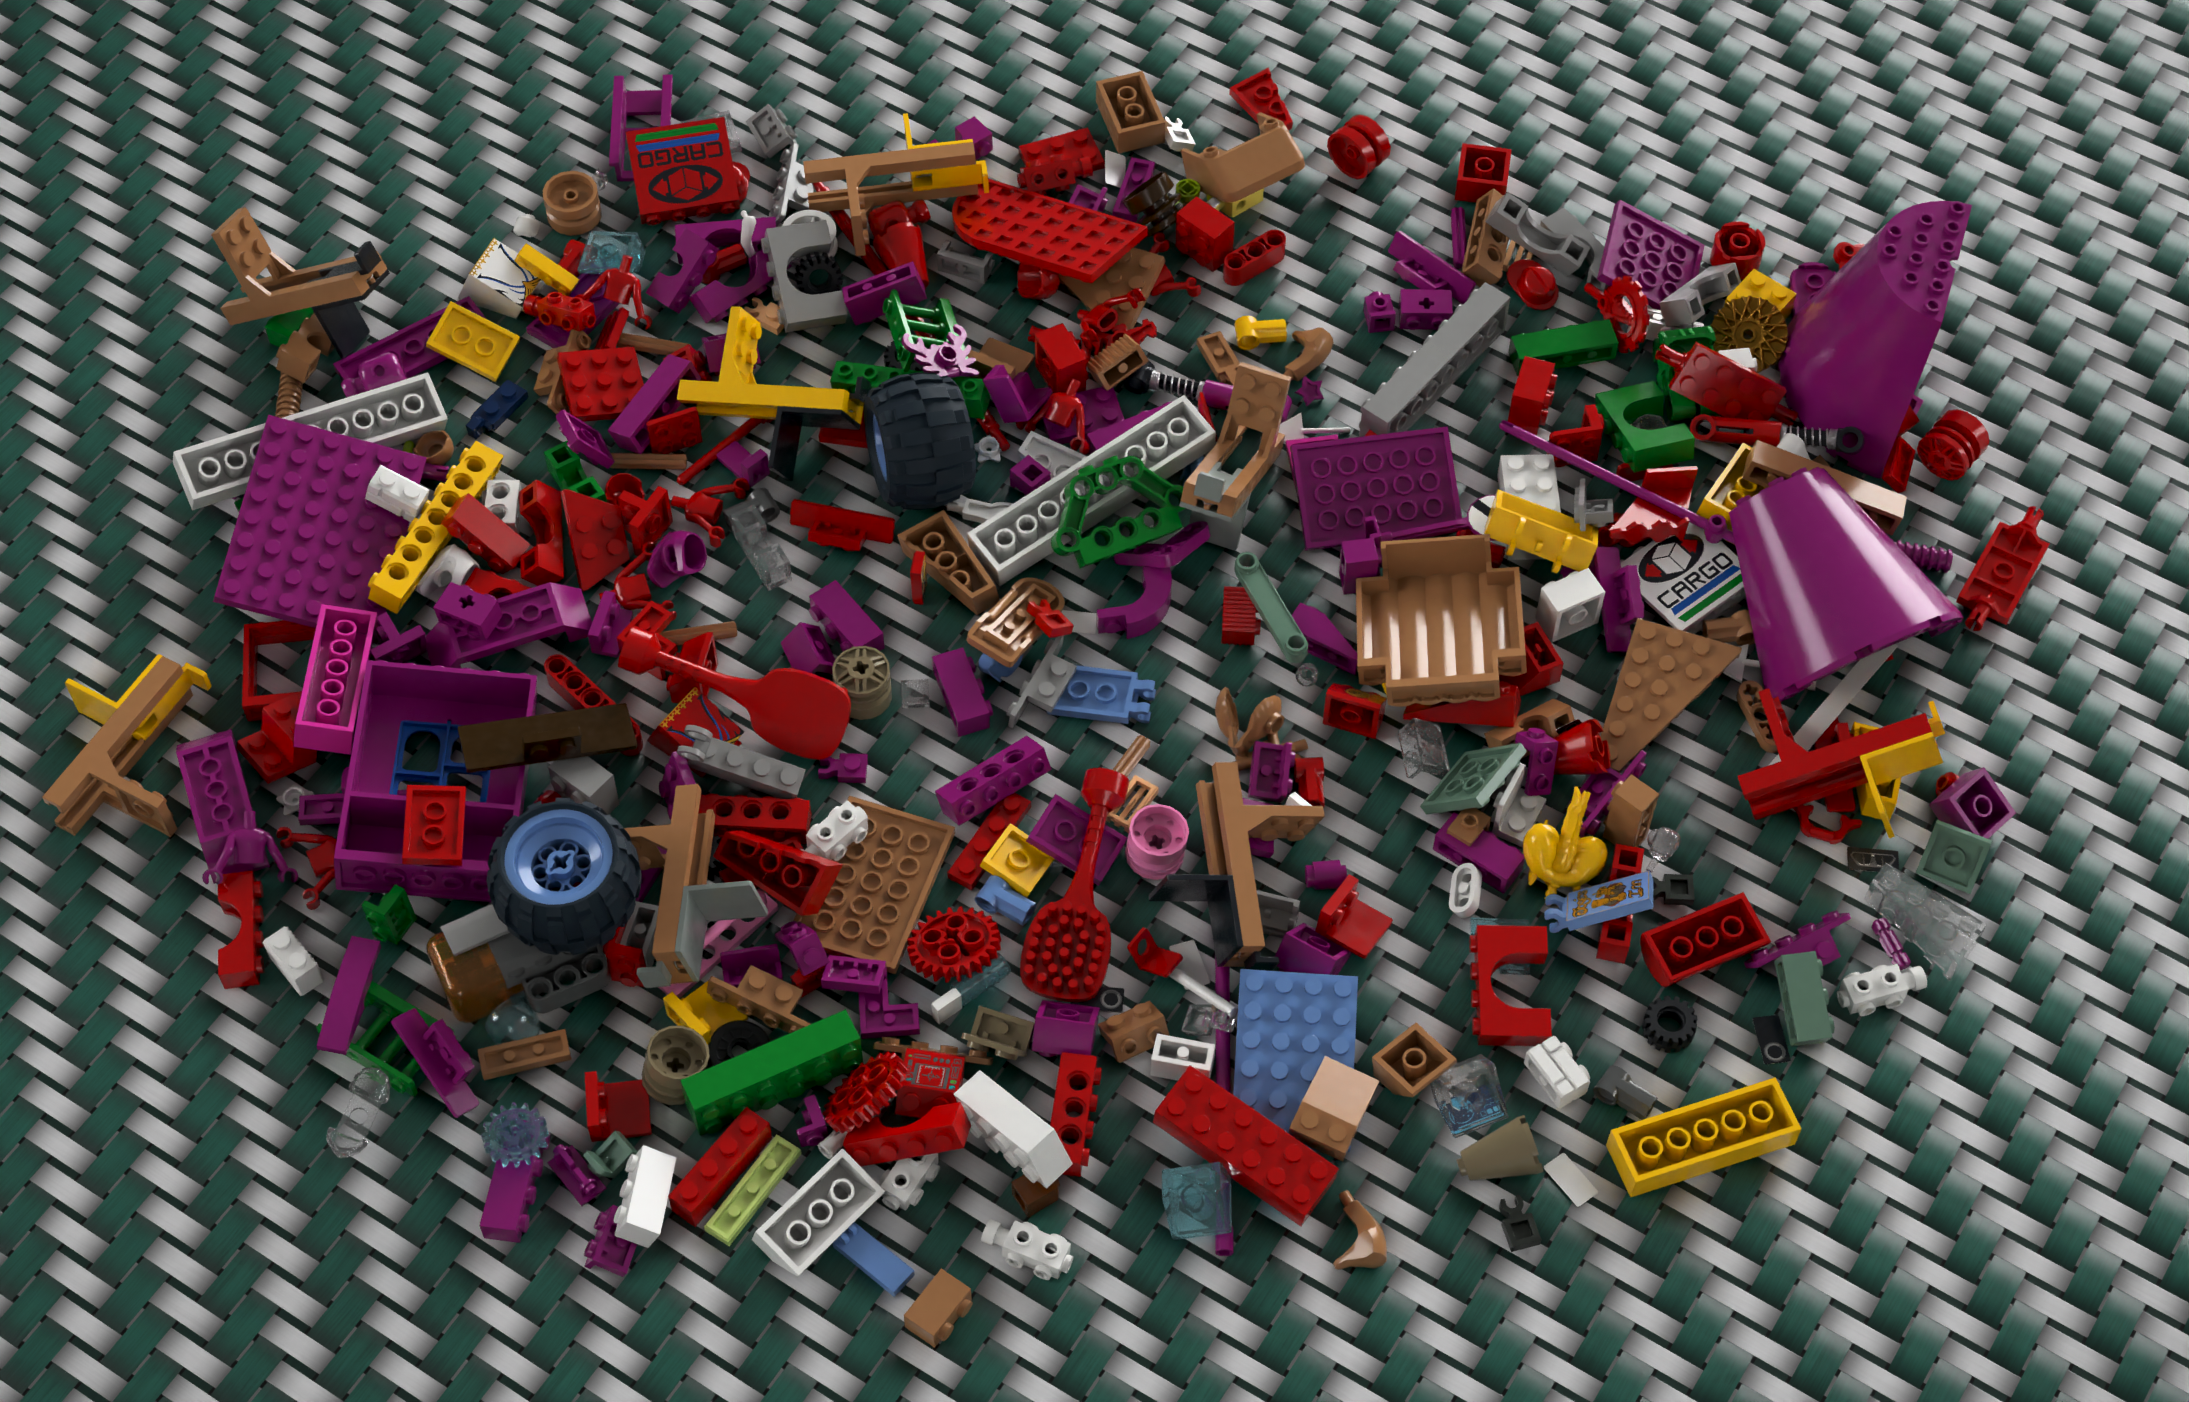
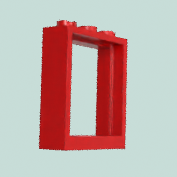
(263, 634)

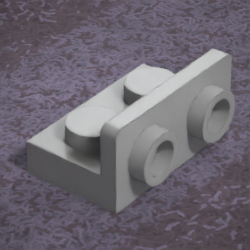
(771, 131)

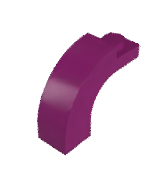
(1145, 612)

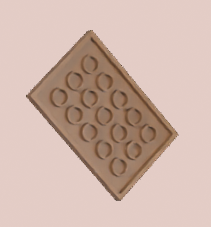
(881, 886)

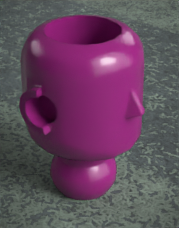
(374, 374)

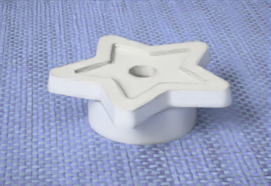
(988, 443)
(288, 796)

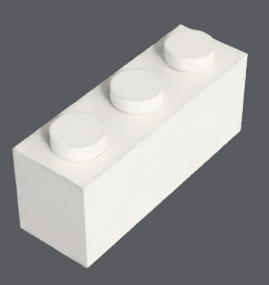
(644, 1196)

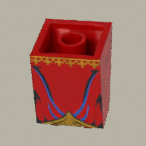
(697, 711)

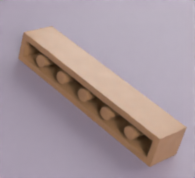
(1770, 462)

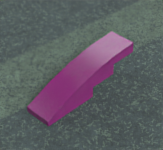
(348, 995)

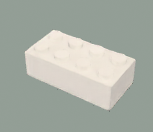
(1530, 479)
(1013, 1130)

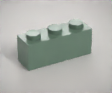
(1804, 998)

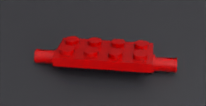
(1725, 385)
(2003, 571)

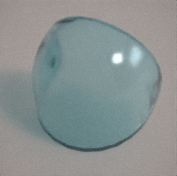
(512, 1021)

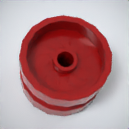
(1358, 146)

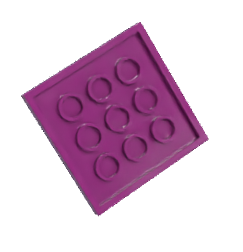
(1649, 253)

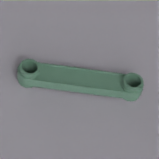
(1271, 607)

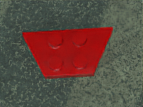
(595, 537)

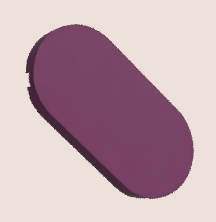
(1808, 282)

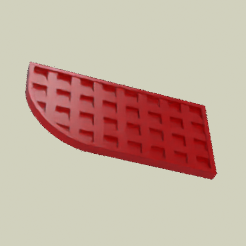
(1044, 231)

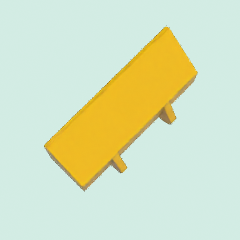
(1541, 532)

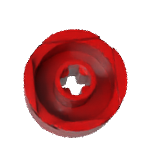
(1738, 245)

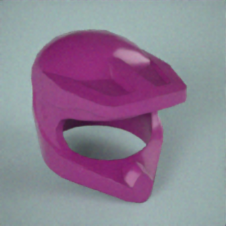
(676, 556)

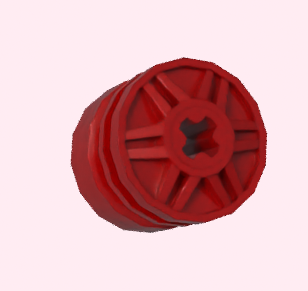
(1953, 444)

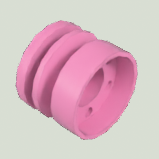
(1156, 841)

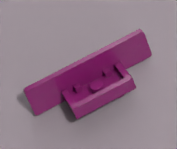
(1428, 270)
(1621, 600)
(1601, 787)
(1810, 938)
(439, 1058)

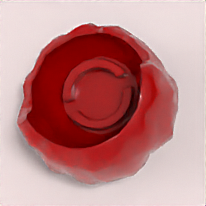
(1036, 282)

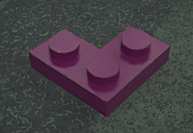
(886, 1020)

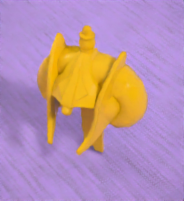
(1565, 857)

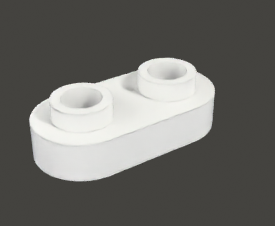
(1465, 890)

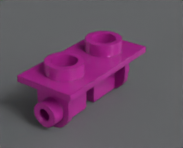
(575, 1174)

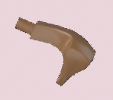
(1317, 348)
(1370, 1246)

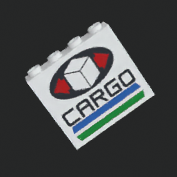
(1688, 578)

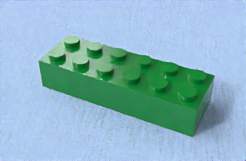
(773, 1072)

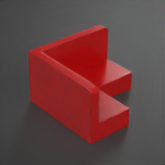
(653, 619)

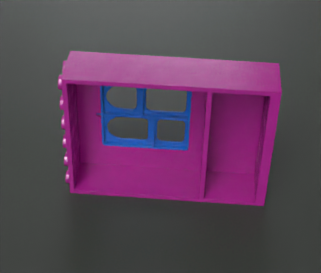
(392, 707)

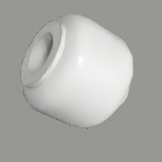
(526, 226)

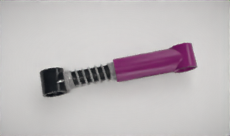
(1215, 393)

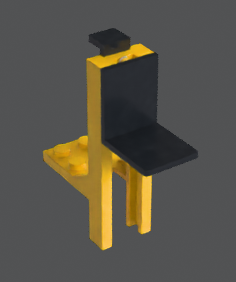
(790, 406)

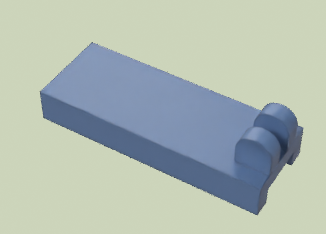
(874, 1259)

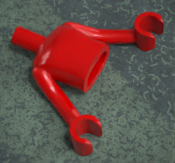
(1165, 279)
(619, 288)
(1103, 316)
(1061, 410)
(707, 510)
(634, 591)
(320, 858)

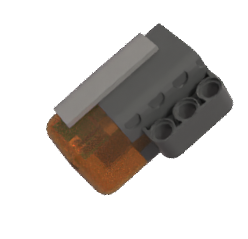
(486, 964)

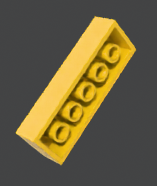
(1703, 1137)

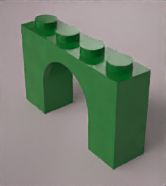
(1642, 447)

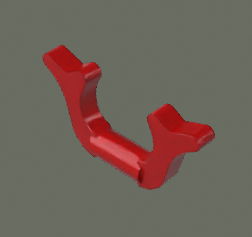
(1822, 834)

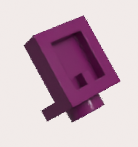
(815, 1128)

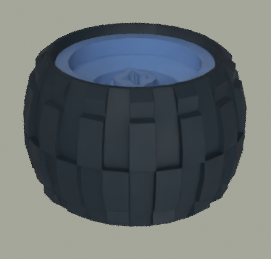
(919, 441)
(556, 848)

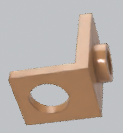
(1469, 825)

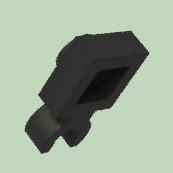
(1675, 889)
(1519, 1227)

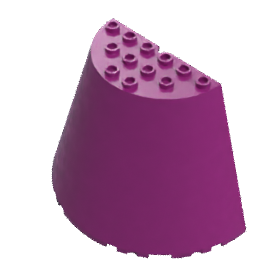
(1871, 329)

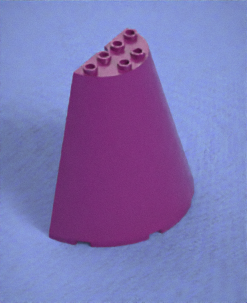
(1825, 582)

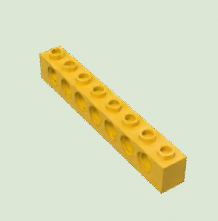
(470, 476)

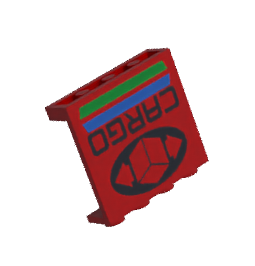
(683, 171)

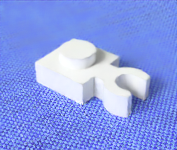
(1177, 137)

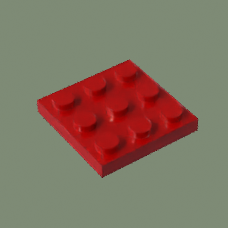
(599, 381)

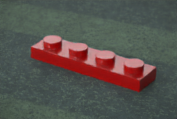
(967, 867)

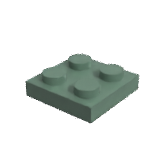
(1953, 856)

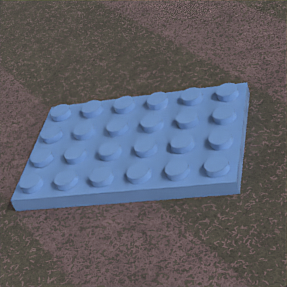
(1285, 1033)

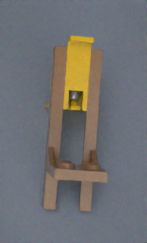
(934, 170)
(126, 735)

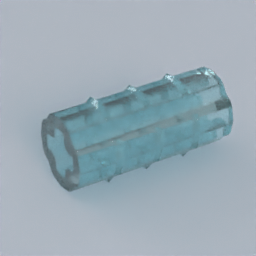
(981, 982)

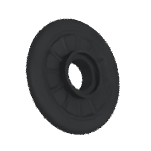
(733, 1034)

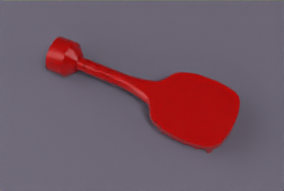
(785, 706)
(1070, 938)

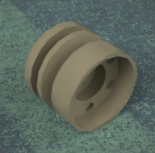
(867, 678)
(670, 1057)

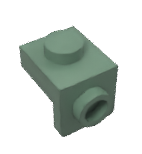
(610, 1156)

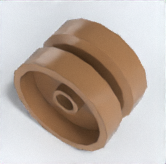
(572, 203)

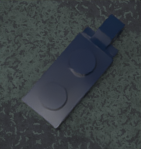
(496, 409)

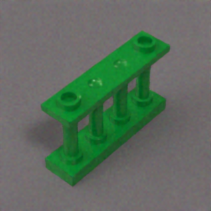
(941, 317)
(390, 1007)

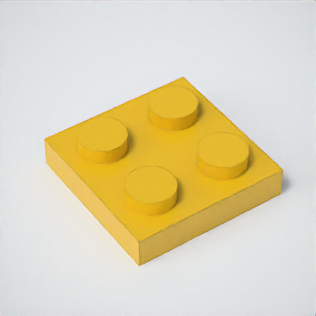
(1017, 861)

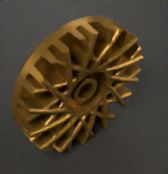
(1753, 315)

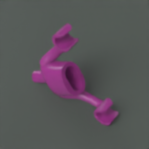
(249, 848)

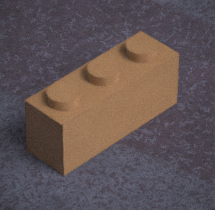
(1630, 812)

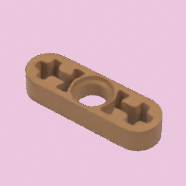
(1759, 728)

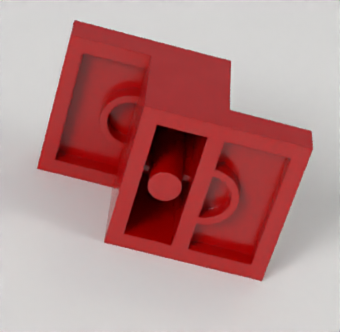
(272, 748)

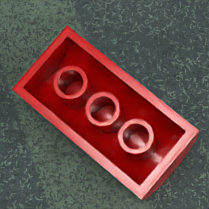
(1702, 940)

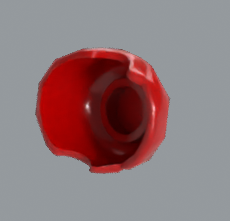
(622, 482)

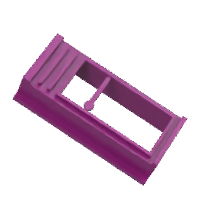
(633, 104)

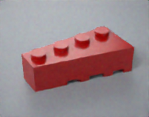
(782, 871)

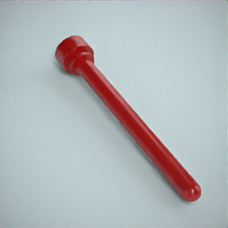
(709, 457)

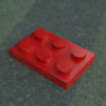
(1071, 144)
(434, 825)

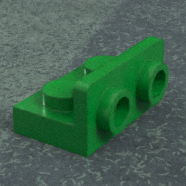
(391, 917)

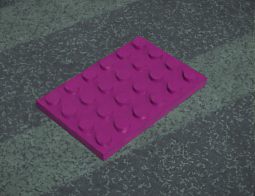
(1395, 476)

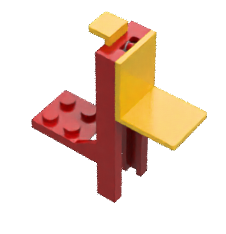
(1839, 766)

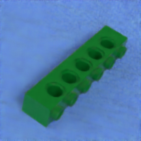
(846, 373)

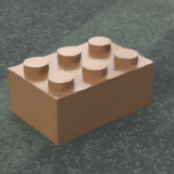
(1130, 112)

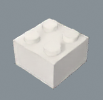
(1569, 604)

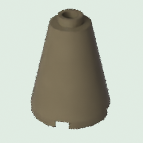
(1502, 1153)

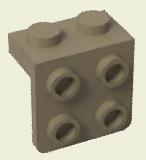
(1000, 1031)

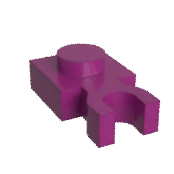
(848, 768)

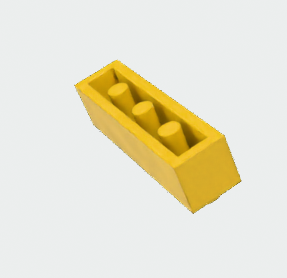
(546, 270)

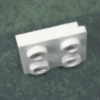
(1515, 810)

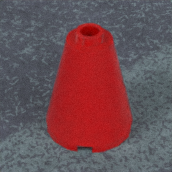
(901, 246)
(1582, 750)

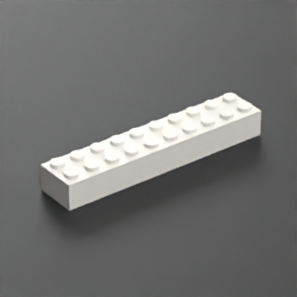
(380, 416)
(1024, 530)

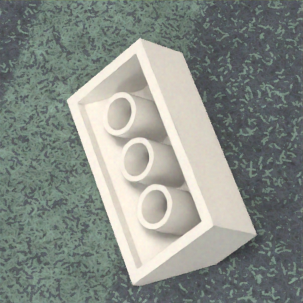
(817, 1214)

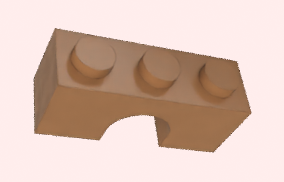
(303, 350)
(1546, 716)

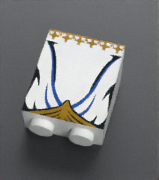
(500, 282)

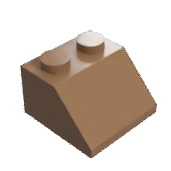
(1411, 1062)

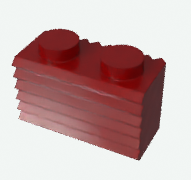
(1239, 617)

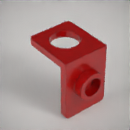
(1154, 959)

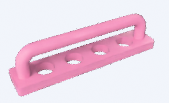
(714, 942)

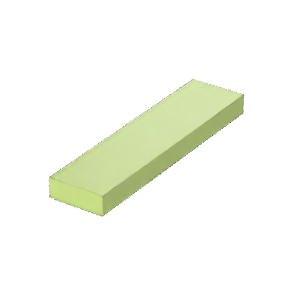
(752, 1190)

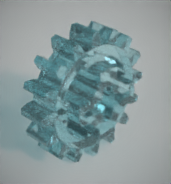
(527, 1137)

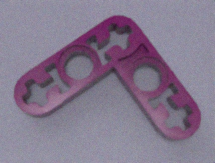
(1170, 552)

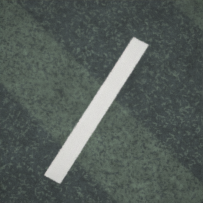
(1839, 699)

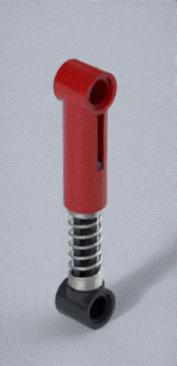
(1772, 433)

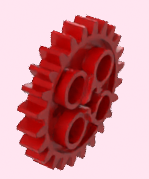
(969, 944)
(865, 1092)

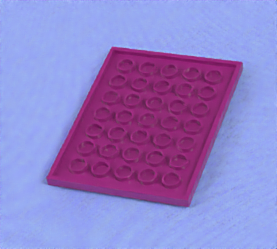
(307, 525)

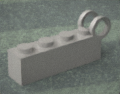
(741, 765)

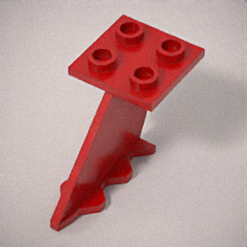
(1648, 520)

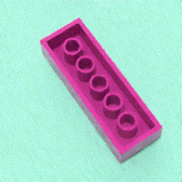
(334, 679)

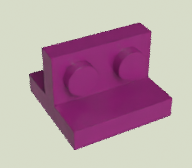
(396, 646)

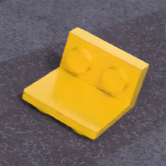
(700, 1012)

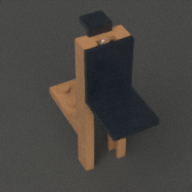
(325, 287)
(1231, 878)

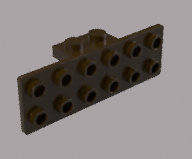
(546, 737)

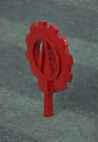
(1617, 310)

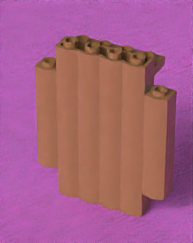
(1439, 622)

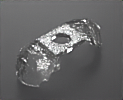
(369, 1091)

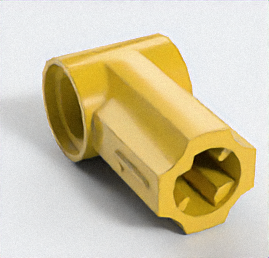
(1253, 332)

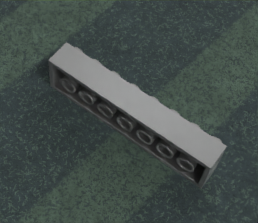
(1437, 363)

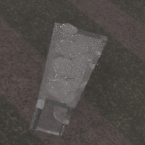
(1925, 918)

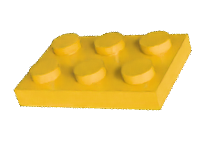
(473, 341)

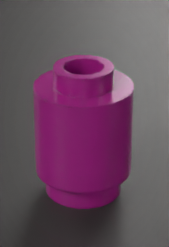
(1325, 874)

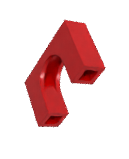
(1496, 1021)

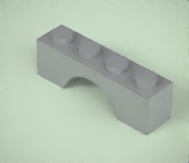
(1564, 223)
(1558, 250)
(1687, 302)

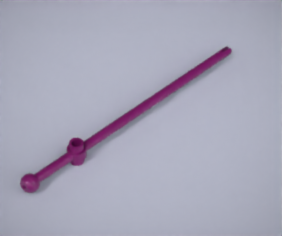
(1714, 528)

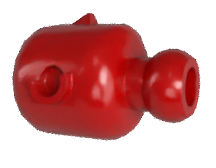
(895, 213)

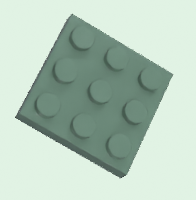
(1473, 779)

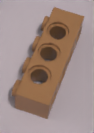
(1485, 244)

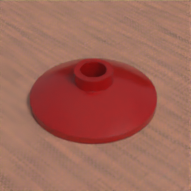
(1204, 410)

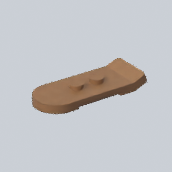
(1007, 627)

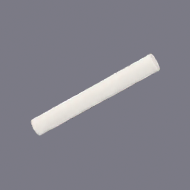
(1203, 992)

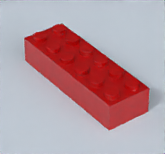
(1246, 1144)

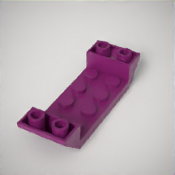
(525, 618)
(216, 795)

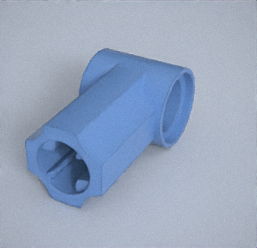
(999, 897)

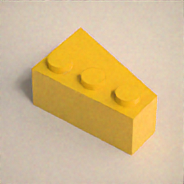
(1888, 790)

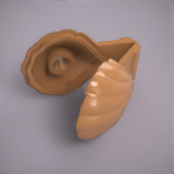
(1264, 720)

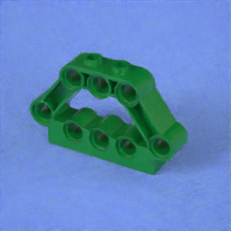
(1144, 482)

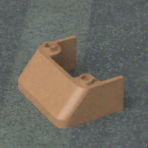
(1248, 166)

